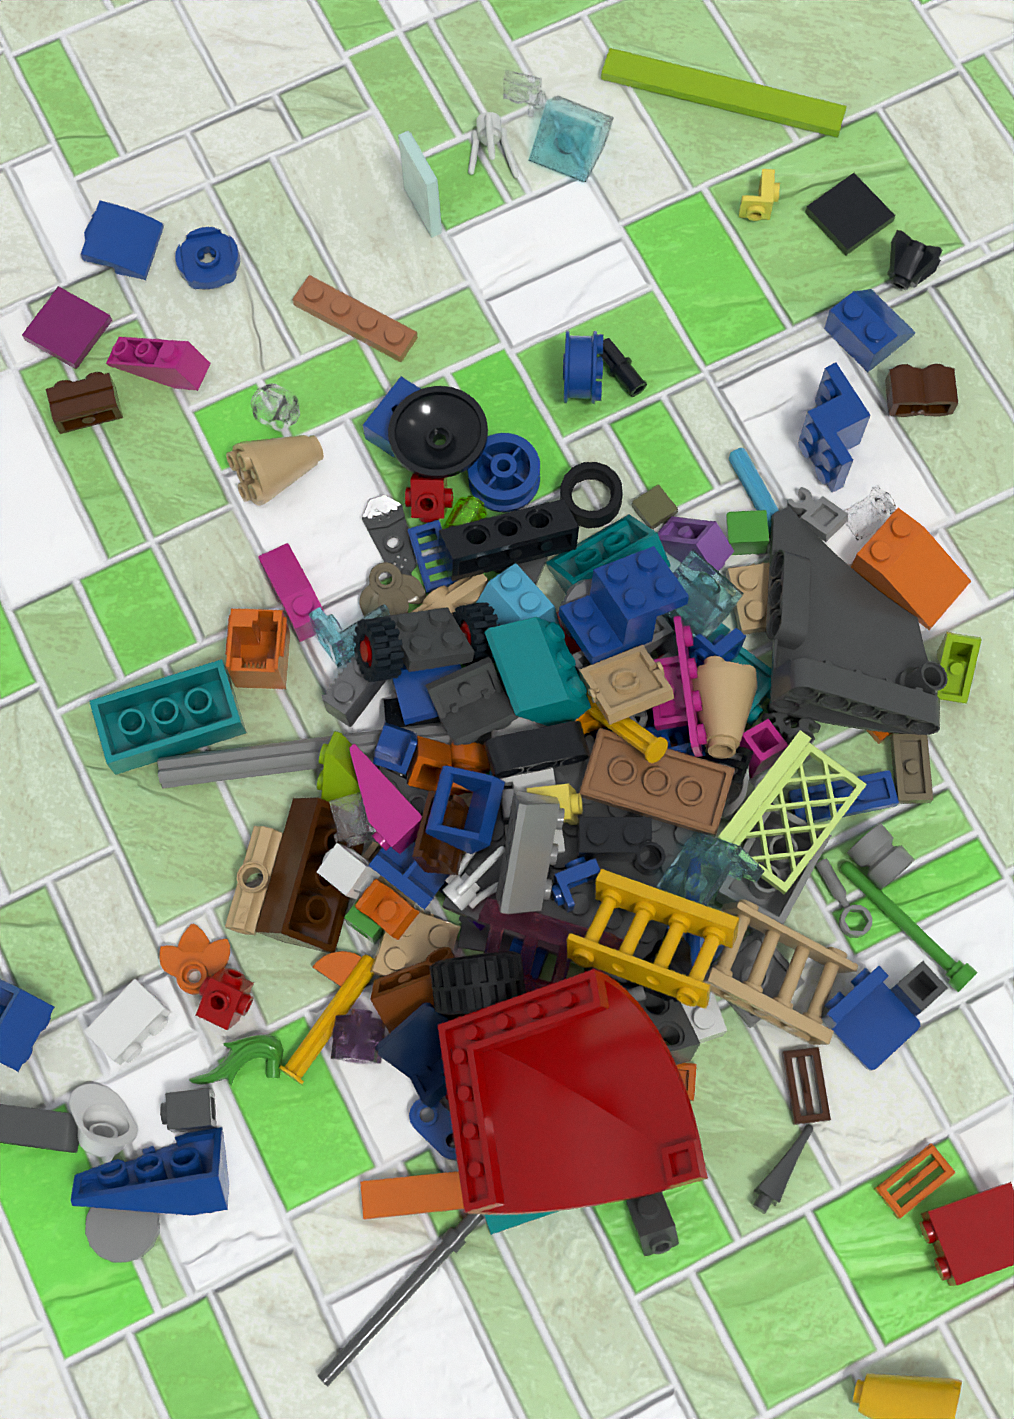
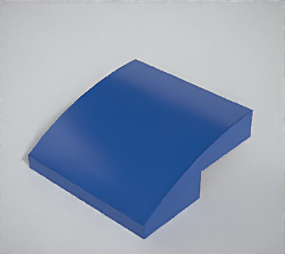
(122, 240)

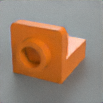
(387, 908)

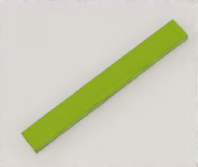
(723, 92)

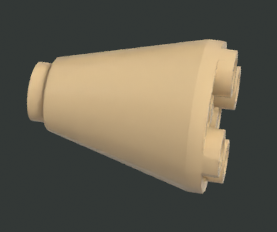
(272, 465)
(726, 698)

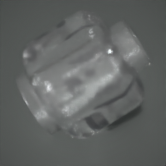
(275, 407)

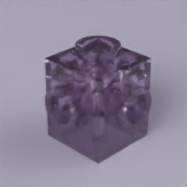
(357, 1037)

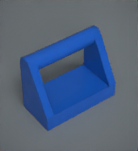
(482, 811)

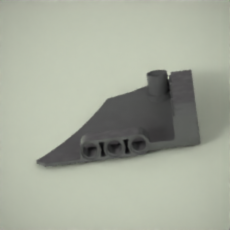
(841, 643)

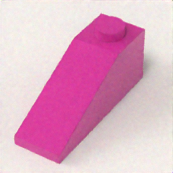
(291, 588)
(385, 806)

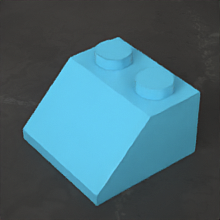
(517, 598)

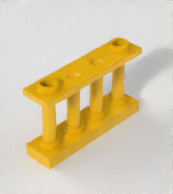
(658, 905)

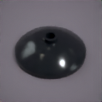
(433, 416)

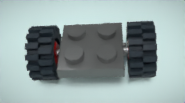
(423, 640)

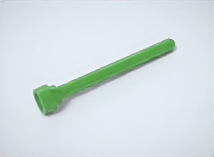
(957, 972)

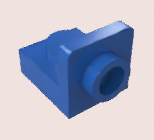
(723, 646)

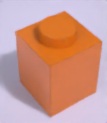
(427, 763)

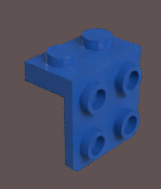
(870, 1019)

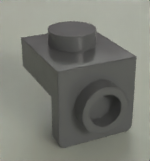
(653, 1223)

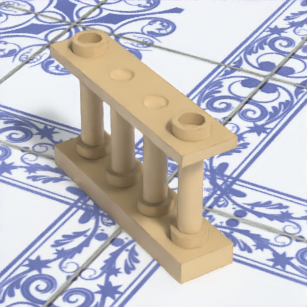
(749, 993)

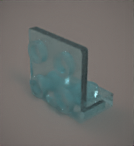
(337, 642)
(705, 865)

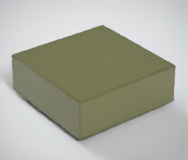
(654, 507)

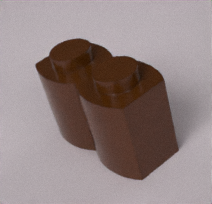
(921, 391)

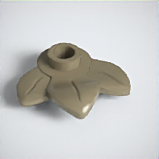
(396, 595)

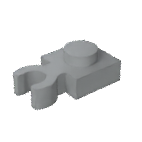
(821, 516)

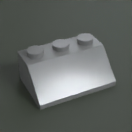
(528, 852)

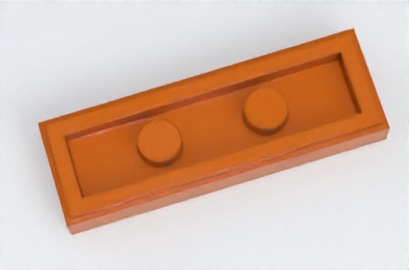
(411, 1195)

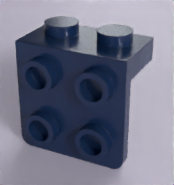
(417, 1052)

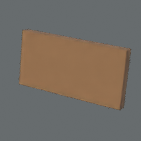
(672, 790)

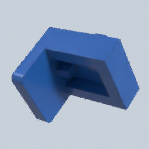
(576, 874)

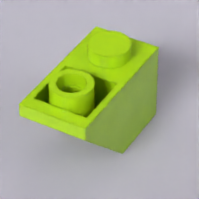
(338, 774)

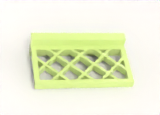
(772, 787)

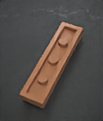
(355, 318)

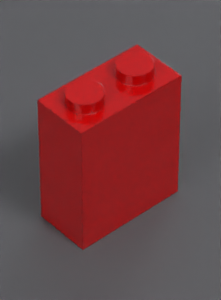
(972, 1234)

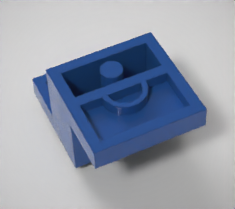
(833, 428)
(623, 605)

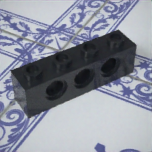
(507, 539)

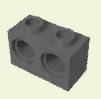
(673, 1026)

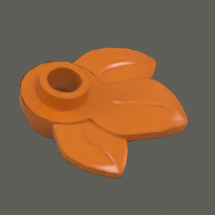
(192, 955)

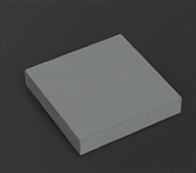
(773, 978)

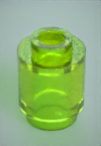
(466, 511)

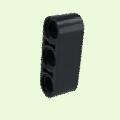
(537, 749)

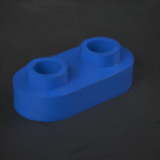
(436, 1130)

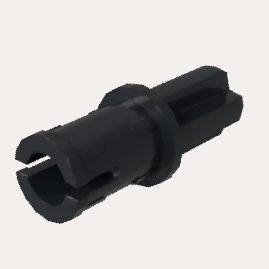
(622, 368)

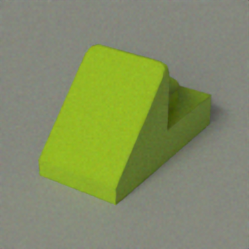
(958, 658)

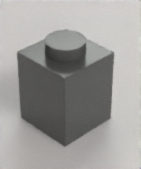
(919, 988)
(189, 1110)

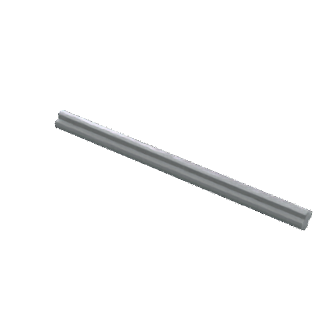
(273, 757)

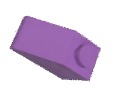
(705, 537)

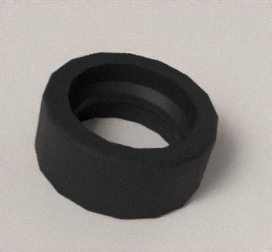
(598, 472)

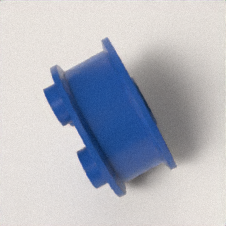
(583, 367)
(505, 473)

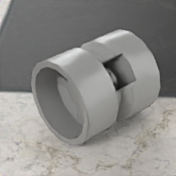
(880, 856)

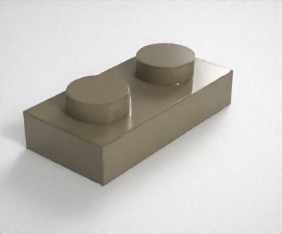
(911, 768)

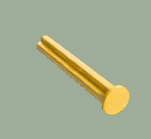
(634, 734)
(323, 1028)

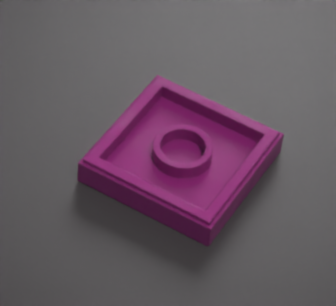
(67, 327)

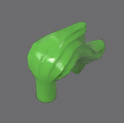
(241, 1052)

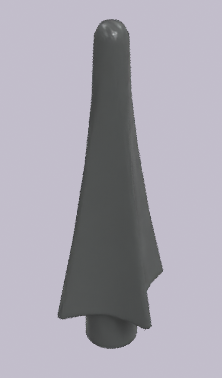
(774, 1185)

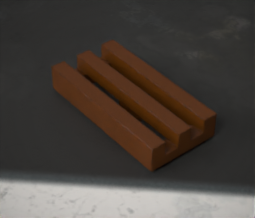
(810, 1117)

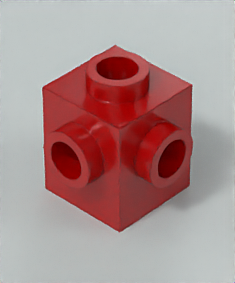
(428, 498)
(225, 998)

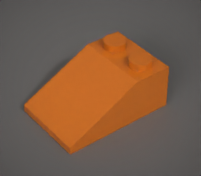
(911, 568)

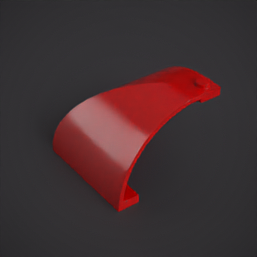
(566, 1101)

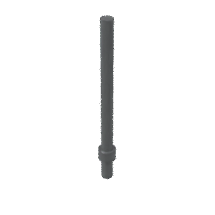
(452, 1241)

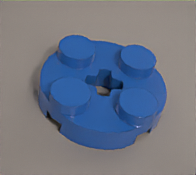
(213, 274)

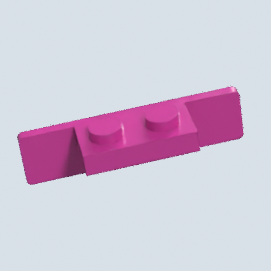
(686, 702)

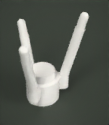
(489, 133)
(463, 889)

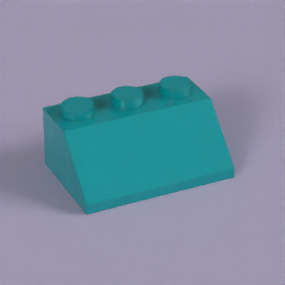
(606, 546)
(538, 671)

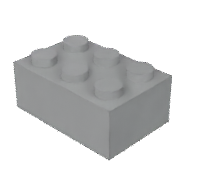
(765, 896)

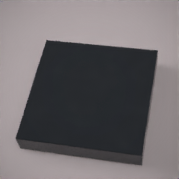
(850, 213)

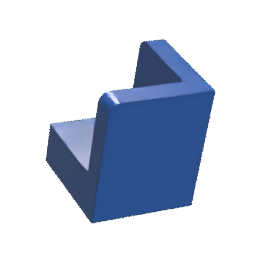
(395, 748)

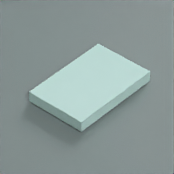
(420, 183)

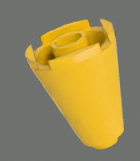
(907, 1397)

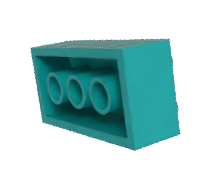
(167, 717)

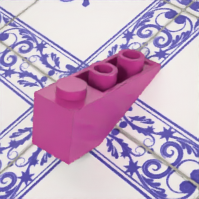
(161, 361)

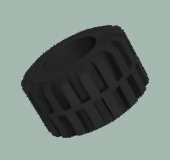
(476, 981)

